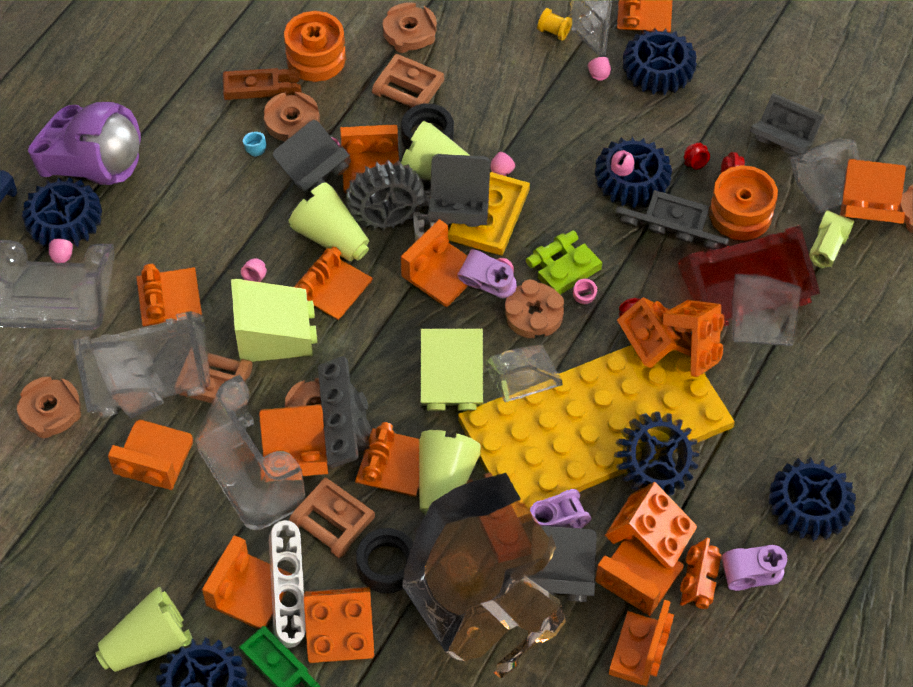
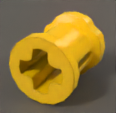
(554, 24)

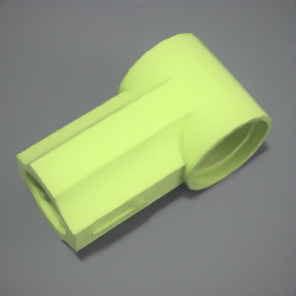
(831, 235)

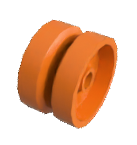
(315, 45)
(743, 202)

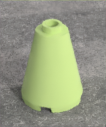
(426, 143)
(329, 223)
(444, 464)
(144, 633)

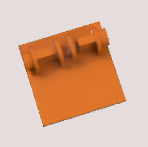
(644, 15)
(333, 283)
(167, 294)
(390, 462)

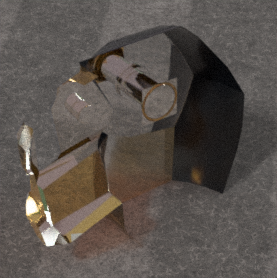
(475, 572)

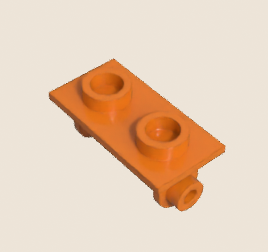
(701, 561)

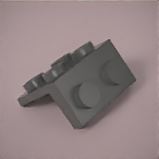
(788, 125)
(311, 157)
(459, 189)
(571, 565)

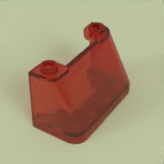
(777, 256)

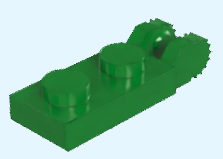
(275, 660)

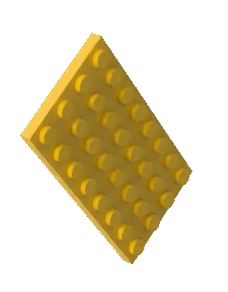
(571, 431)

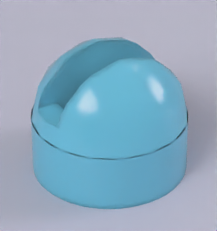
(255, 143)

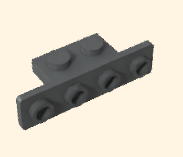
(674, 216)
(343, 413)

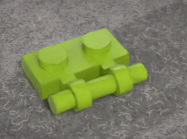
(566, 271)

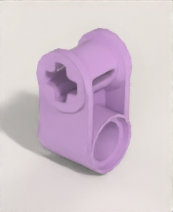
(483, 272)
(561, 510)
(752, 567)

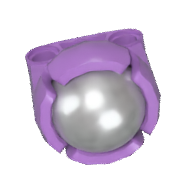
(88, 143)

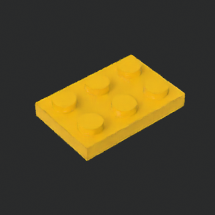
(504, 207)

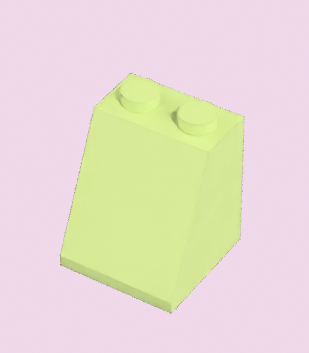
(272, 321)
(451, 368)

